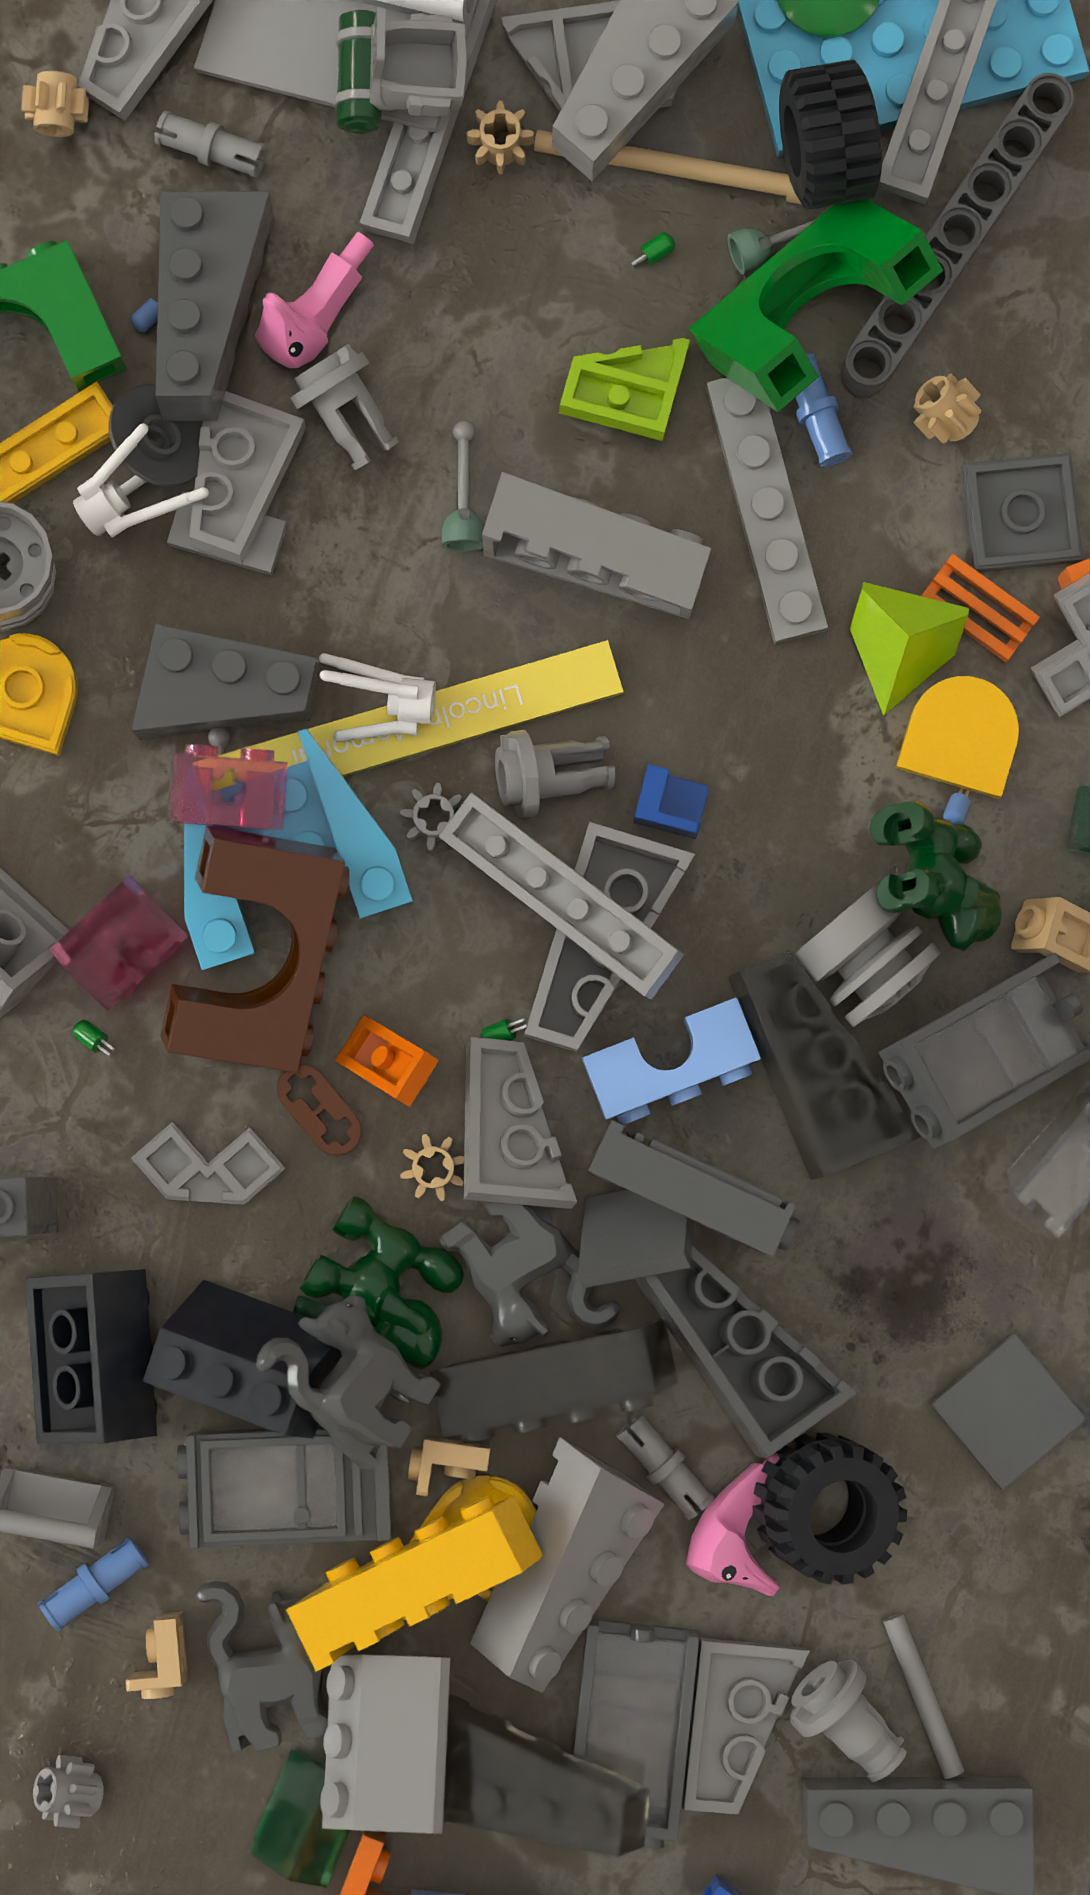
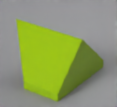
(903, 639)

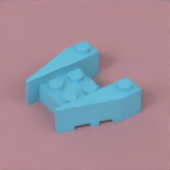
(318, 812)

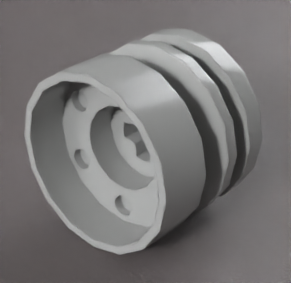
(29, 565)
(866, 958)

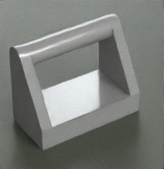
(54, 1507)

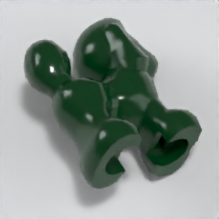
(934, 879)
(375, 1278)

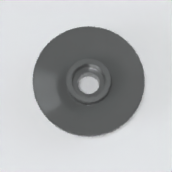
(177, 442)

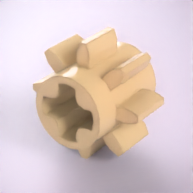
(55, 104)
(500, 121)
(947, 408)
(419, 1172)

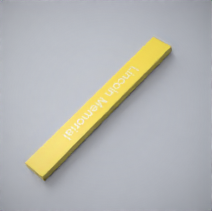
(463, 712)

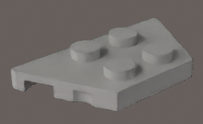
(559, 44)

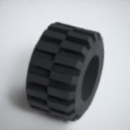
(830, 134)
(868, 1521)

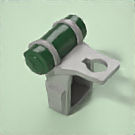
(397, 66)

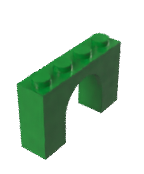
(843, 246)
(57, 296)

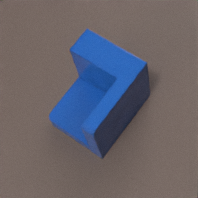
(670, 803)

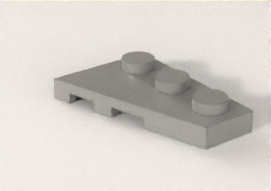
(734, 1708)

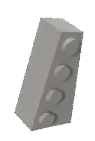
(633, 71)
(594, 546)
(574, 983)
(587, 1532)

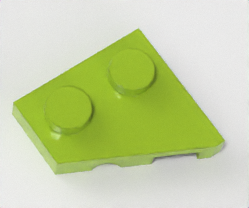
(626, 388)

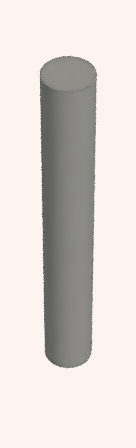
(923, 1696)

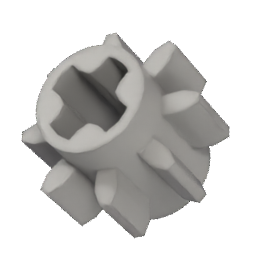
(424, 806)
(68, 1792)

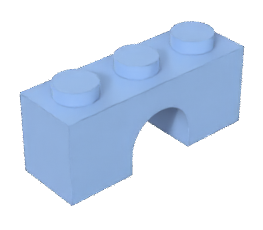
(718, 1048)

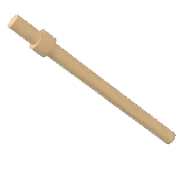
(690, 168)

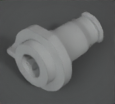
(334, 384)
(528, 772)
(833, 1704)

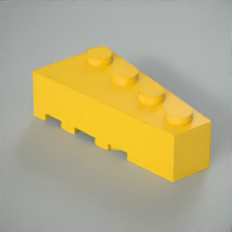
(414, 1579)

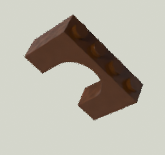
(271, 1022)

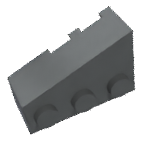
(217, 682)

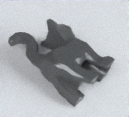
(514, 1263)
(353, 1392)
(262, 1677)

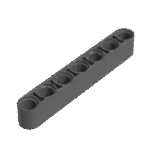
(968, 213)

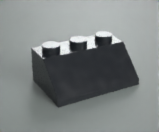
(212, 1355)
(91, 1357)

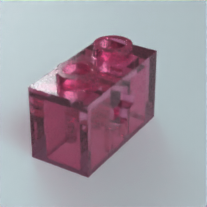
(255, 807)
(119, 943)

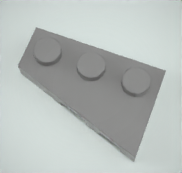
(135, 48)
(242, 468)
(506, 1132)

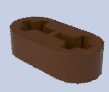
(309, 1118)

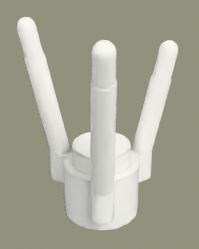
(104, 505)
(408, 696)

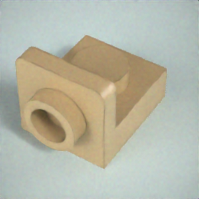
(1054, 927)
(457, 1458)
(168, 1648)

